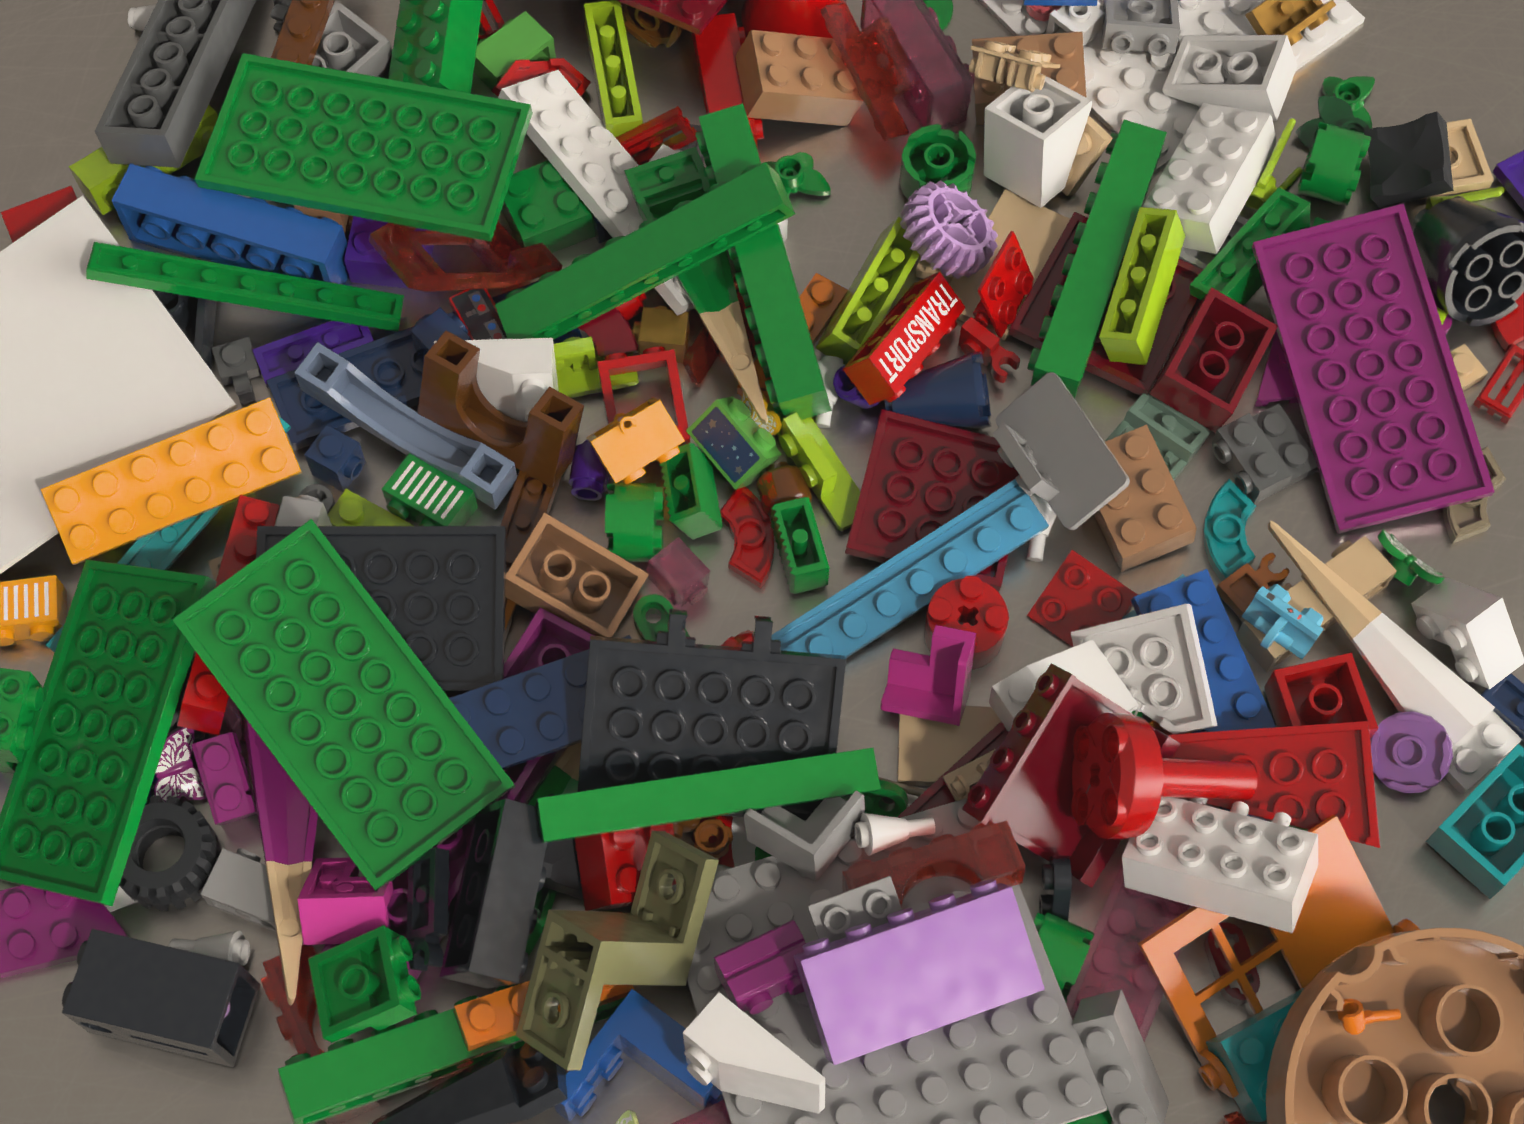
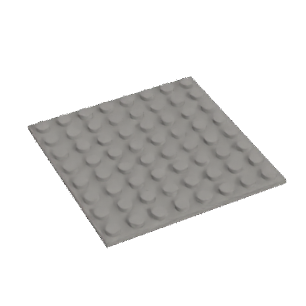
(986, 1069)

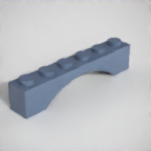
(362, 401)

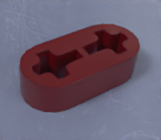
(1220, 966)

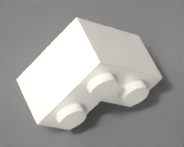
(1474, 628)

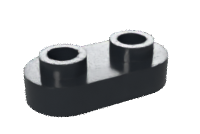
(1058, 883)

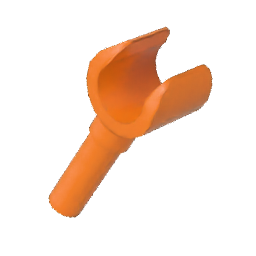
(1355, 1018)

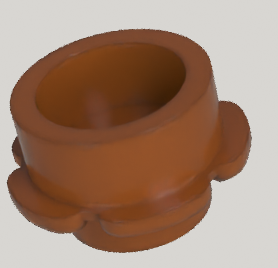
(715, 828)

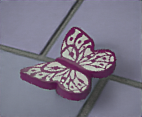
(176, 770)

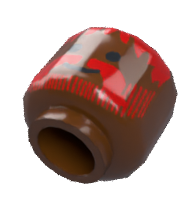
(781, 484)

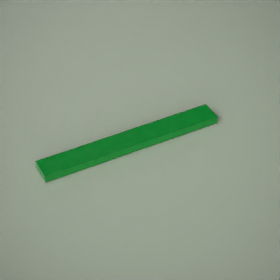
(244, 286)
(707, 795)

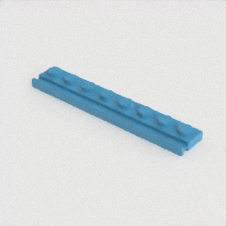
(914, 575)

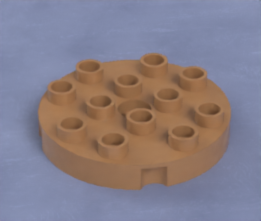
(1457, 1025)

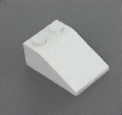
(1233, 71)
(515, 373)
(1082, 661)
(747, 1060)

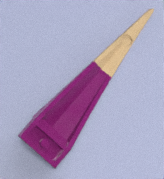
(288, 842)

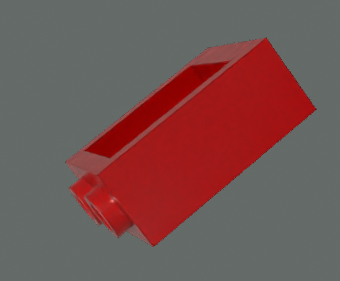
(650, 359)

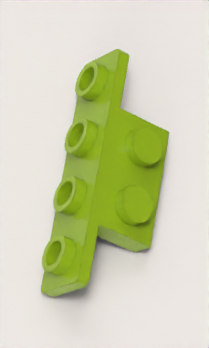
(579, 369)
(819, 467)

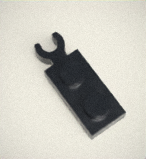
(428, 908)

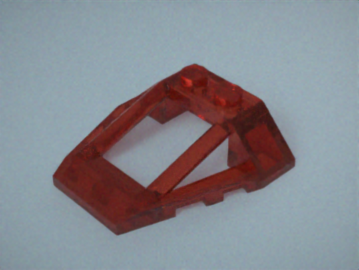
(502, 256)

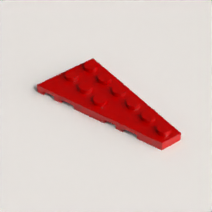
(1300, 772)

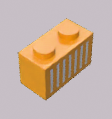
(31, 609)

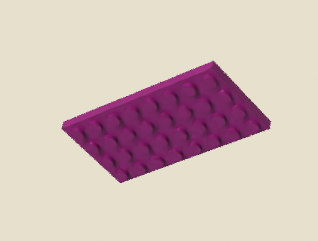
(1372, 369)

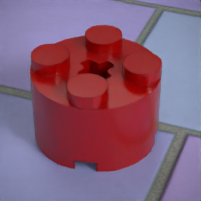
(972, 603)

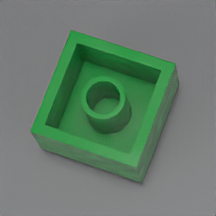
(546, 209)

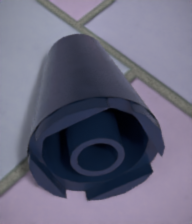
(948, 394)

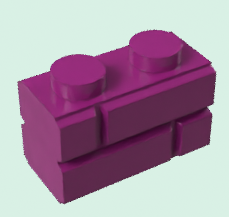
(225, 778)
(762, 968)

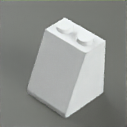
(1034, 139)

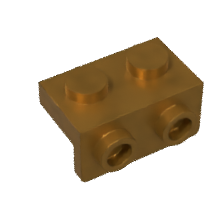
(1288, 17)

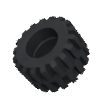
(188, 873)

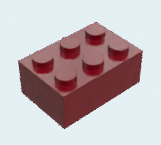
(1213, 360)

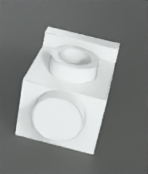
(1077, 19)

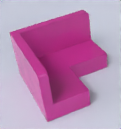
(935, 684)
(339, 904)

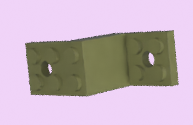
(598, 949)

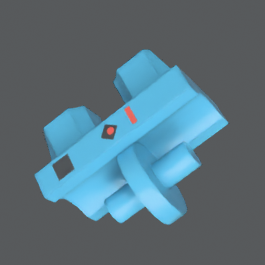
(1282, 622)

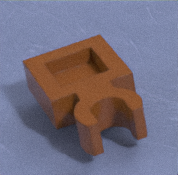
(1244, 583)

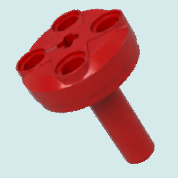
(1123, 776)

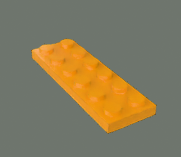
(171, 481)

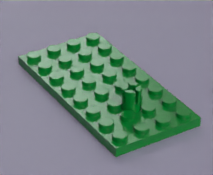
(365, 146)
(344, 704)
(99, 731)

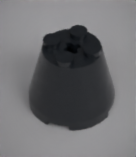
(1471, 259)

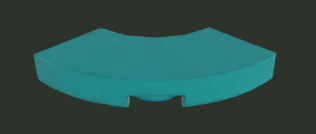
(1225, 530)

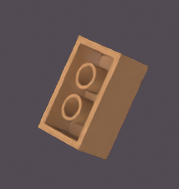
(1064, 50)
(796, 79)
(1150, 512)
(573, 578)

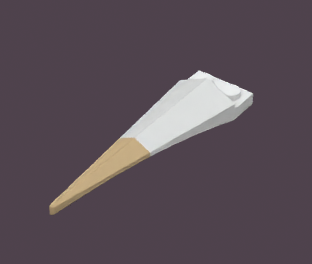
(1410, 672)

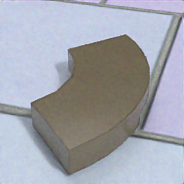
(1471, 517)

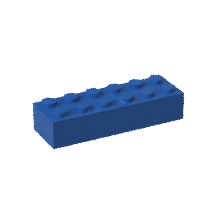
(228, 227)

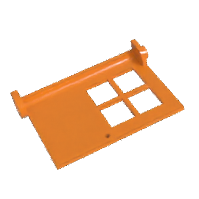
(1334, 919)

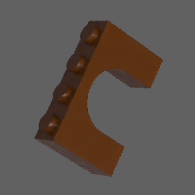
(454, 401)

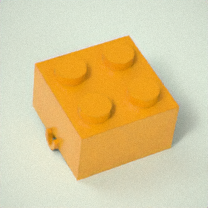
(631, 445)

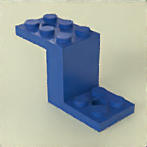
(649, 1040)

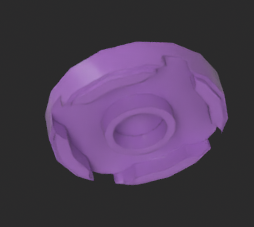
(1411, 752)

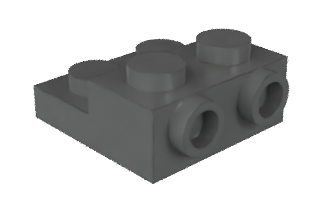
(1264, 453)

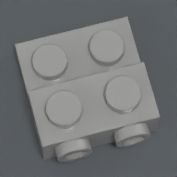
(1141, 26)

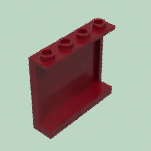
(1033, 774)

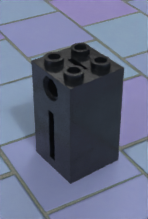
(161, 997)

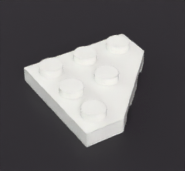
(1159, 665)

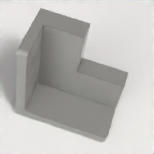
(806, 844)

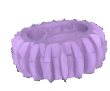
(948, 229)

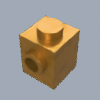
(663, 329)

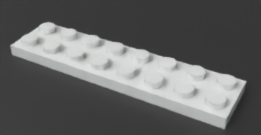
(586, 159)

